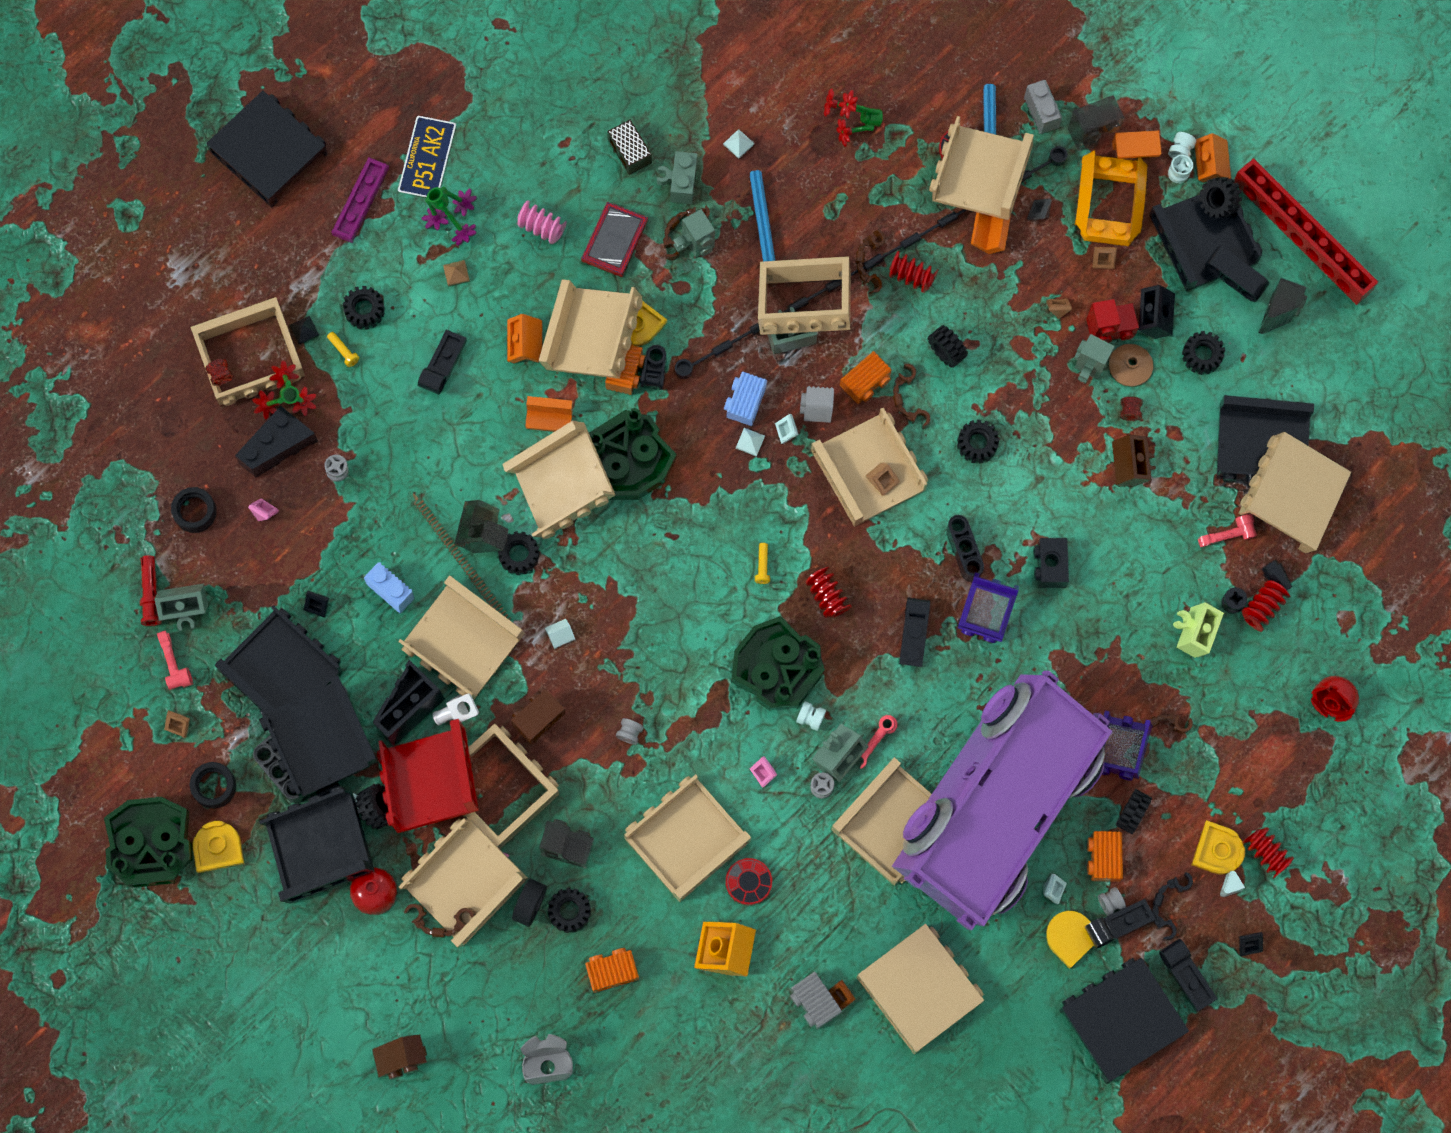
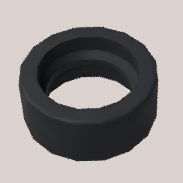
(205, 522)
(203, 770)
(529, 902)

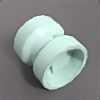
(1182, 145)
(1181, 164)
(811, 716)

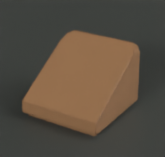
(883, 478)

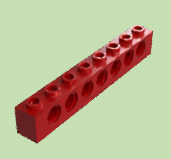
(1305, 231)

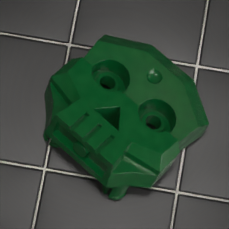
(638, 470)
(762, 654)
(147, 823)

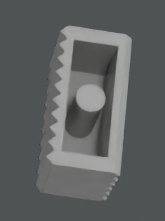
(1042, 107)
(817, 404)
(815, 1001)

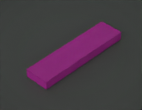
(360, 200)

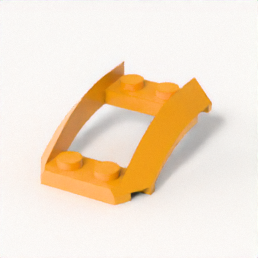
(1114, 170)

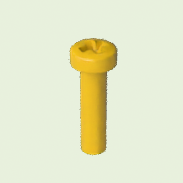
(350, 359)
(762, 577)

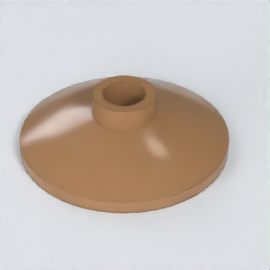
(1129, 374)

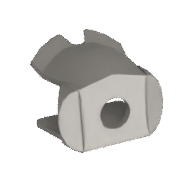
(539, 1051)

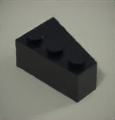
(275, 441)
(407, 705)

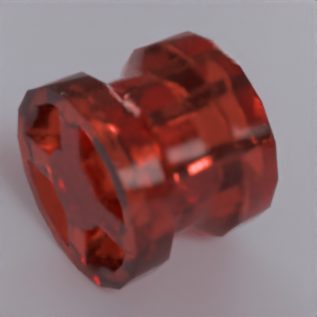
(219, 372)
(1131, 408)

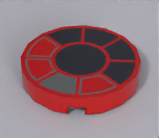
(748, 881)

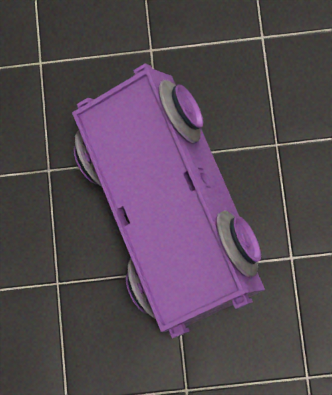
(1013, 772)

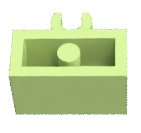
(1198, 629)

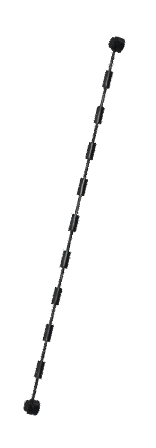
(684, 367)

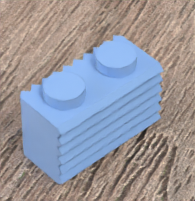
(746, 398)
(389, 587)

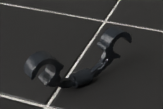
(1158, 900)

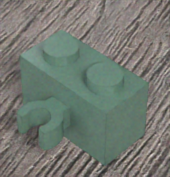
(681, 178)
(696, 234)
(791, 341)
(1092, 357)
(181, 604)
(840, 752)

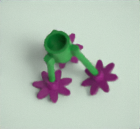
(438, 199)

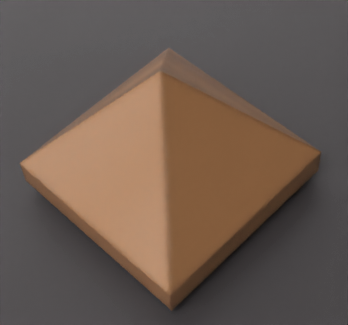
(1104, 257)
(456, 273)
(1059, 307)
(177, 723)

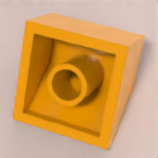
(725, 948)

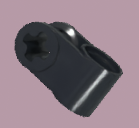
(654, 371)

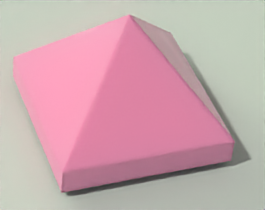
(262, 510)
(763, 771)

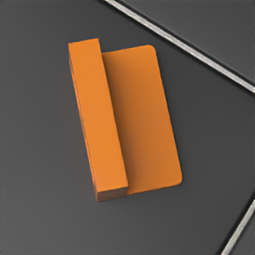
(1137, 144)
(1212, 157)
(990, 233)
(524, 338)
(548, 413)

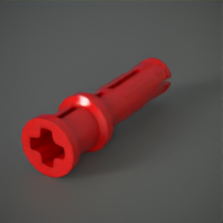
(147, 602)

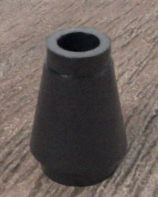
(1275, 572)

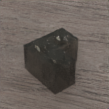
(1093, 120)
(479, 528)
(564, 845)

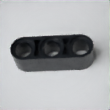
(1237, 274)
(960, 538)

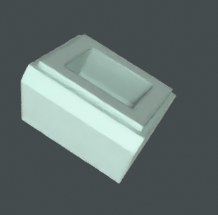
(560, 633)
(1231, 885)

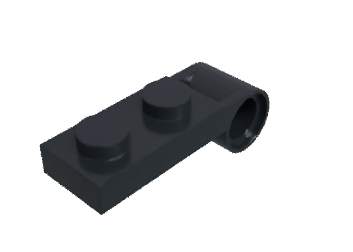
(442, 363)
(914, 632)
(1119, 924)
(1186, 974)

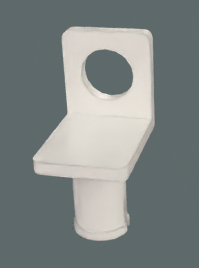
(456, 709)

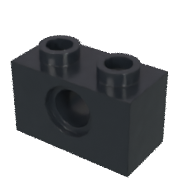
(1156, 311)
(1058, 551)

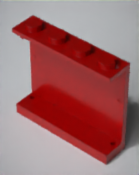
(428, 779)

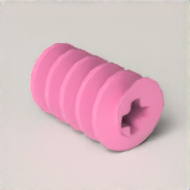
(540, 224)

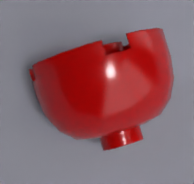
(1335, 697)
(374, 892)

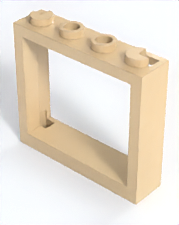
(801, 271)
(237, 320)
(533, 767)

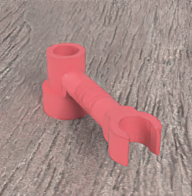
(1244, 527)
(177, 677)
(879, 734)

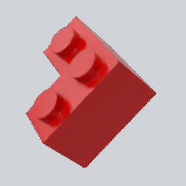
(1112, 321)

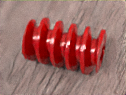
(912, 272)
(826, 593)
(1263, 603)
(1269, 851)

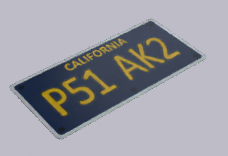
(426, 156)

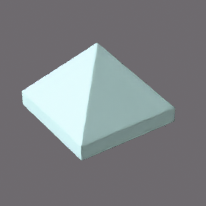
(738, 144)
(786, 428)
(750, 442)
(1054, 888)

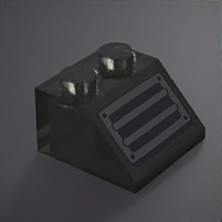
(1283, 305)

